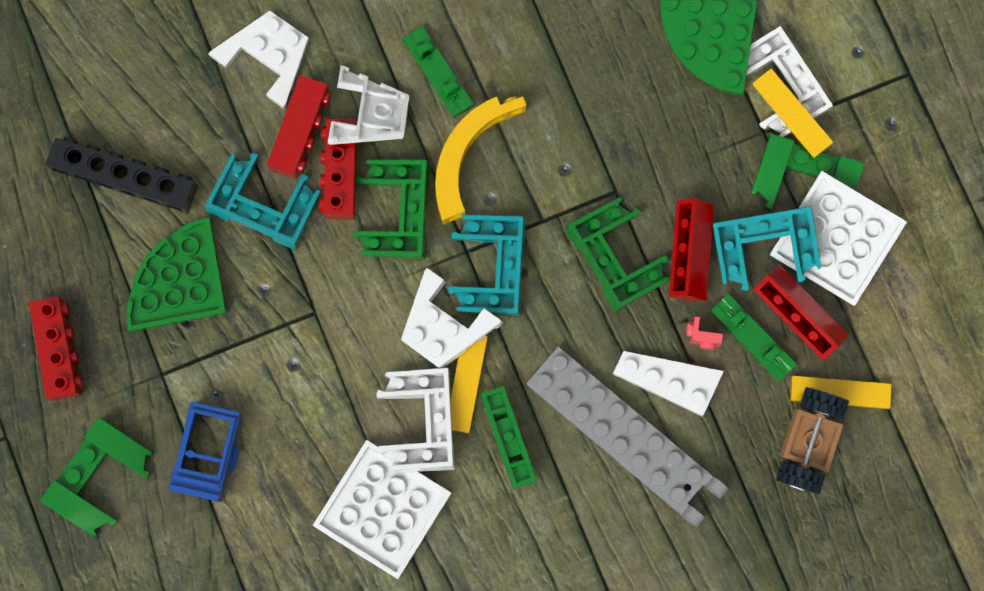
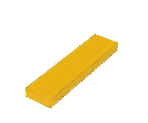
(792, 113)
(466, 386)
(856, 392)

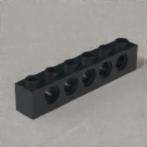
(64, 150)

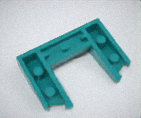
(229, 204)
(733, 233)
(507, 294)

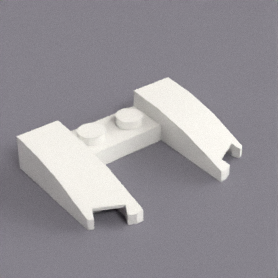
(778, 49)
(439, 449)

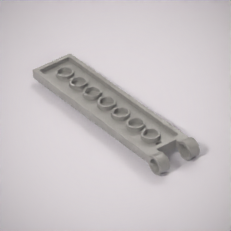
(623, 434)

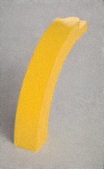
(457, 146)

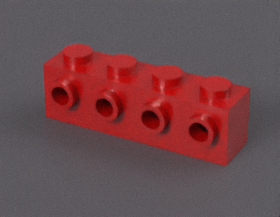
(299, 127)
(339, 176)
(691, 250)
(801, 312)
(55, 348)

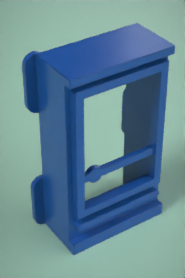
(198, 483)

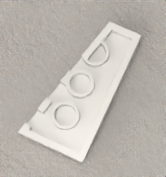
(672, 380)

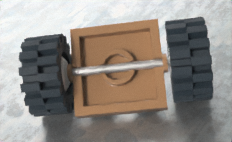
(812, 440)

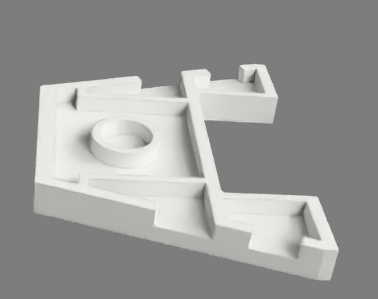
(274, 45)
(380, 111)
(435, 332)

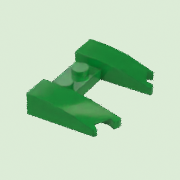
(784, 154)
(413, 180)
(618, 287)
(64, 492)

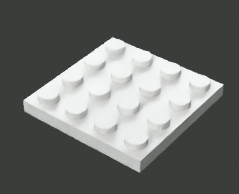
(850, 236)
(381, 510)

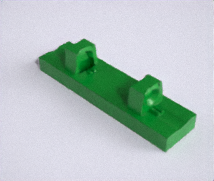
(438, 72)
(753, 338)
(508, 437)

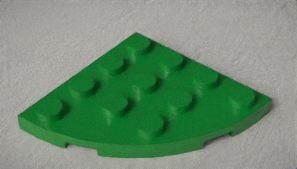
(712, 39)
(177, 280)

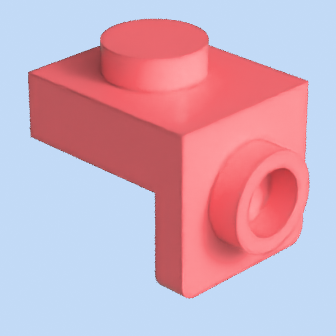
(706, 340)

